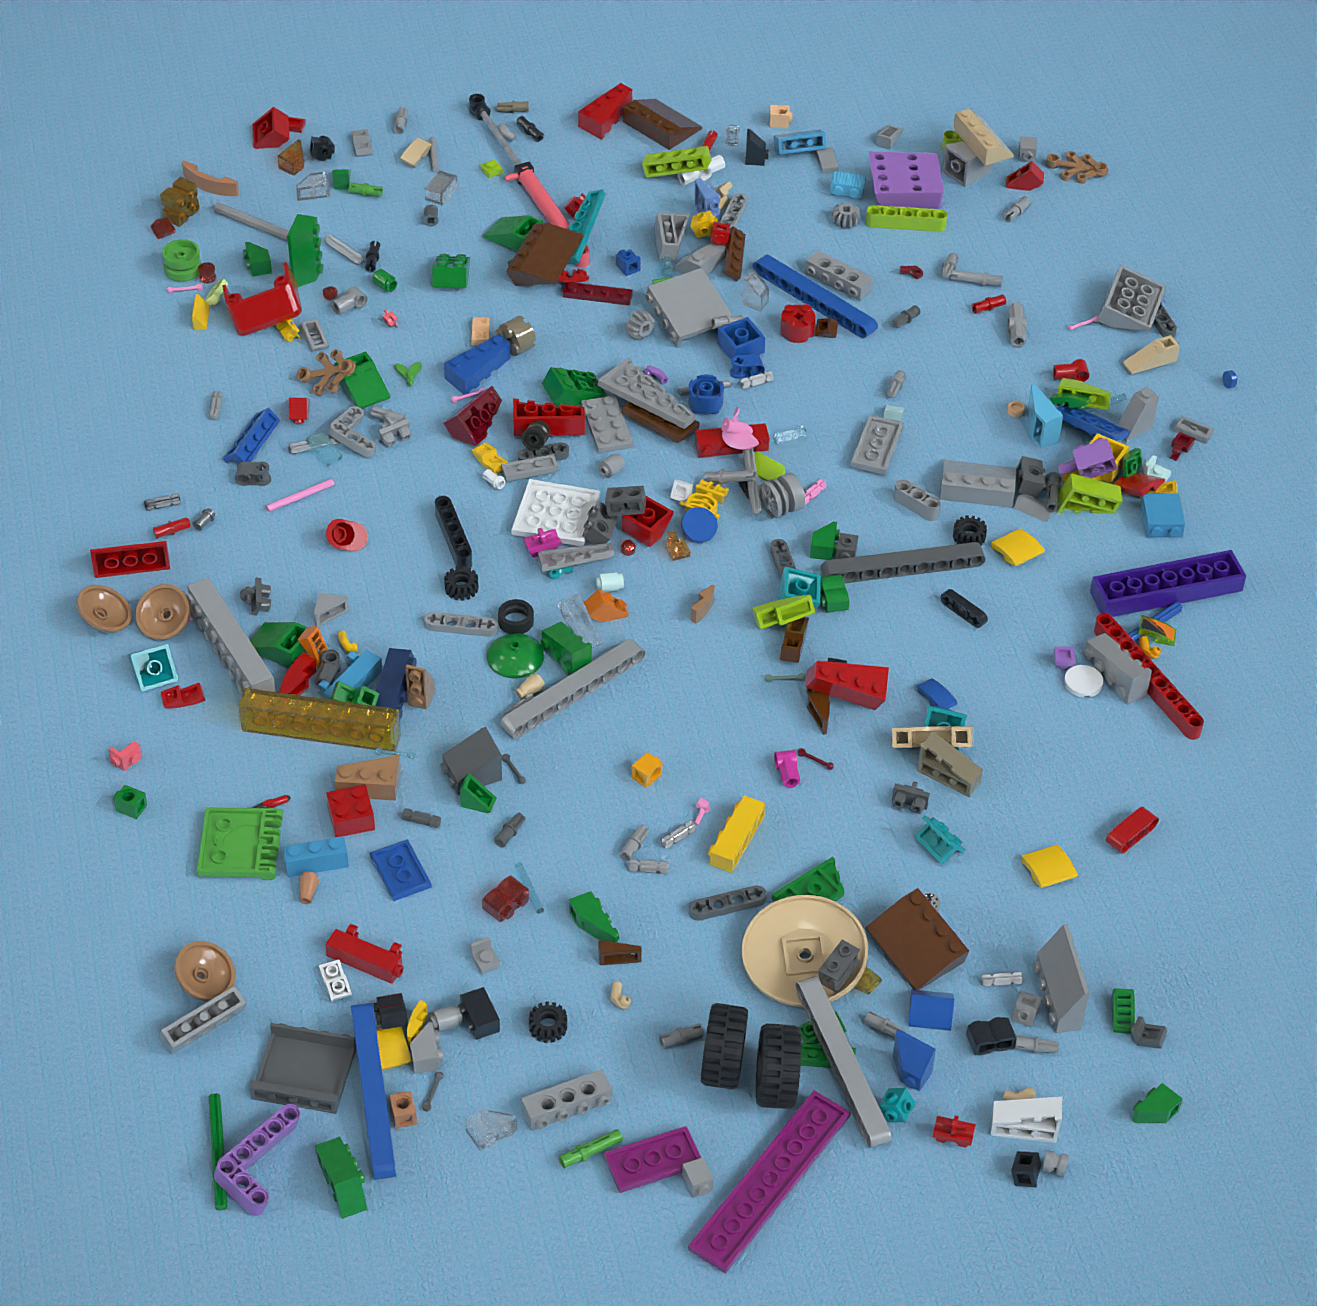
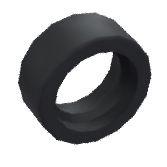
(517, 606)

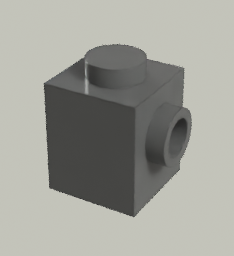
(847, 546)

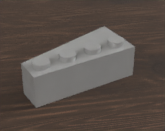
(1118, 668)

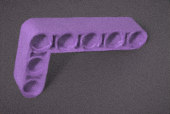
(252, 1153)

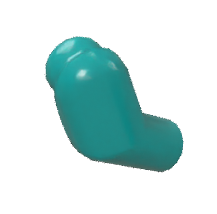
(556, 573)

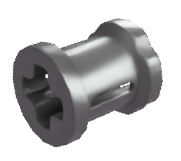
(431, 213)

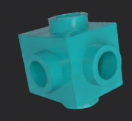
(897, 1105)

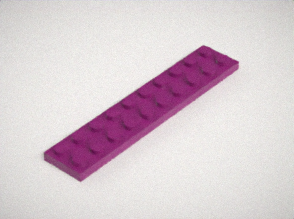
(769, 1181)

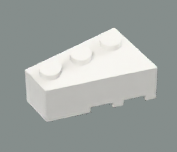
(1027, 1119)

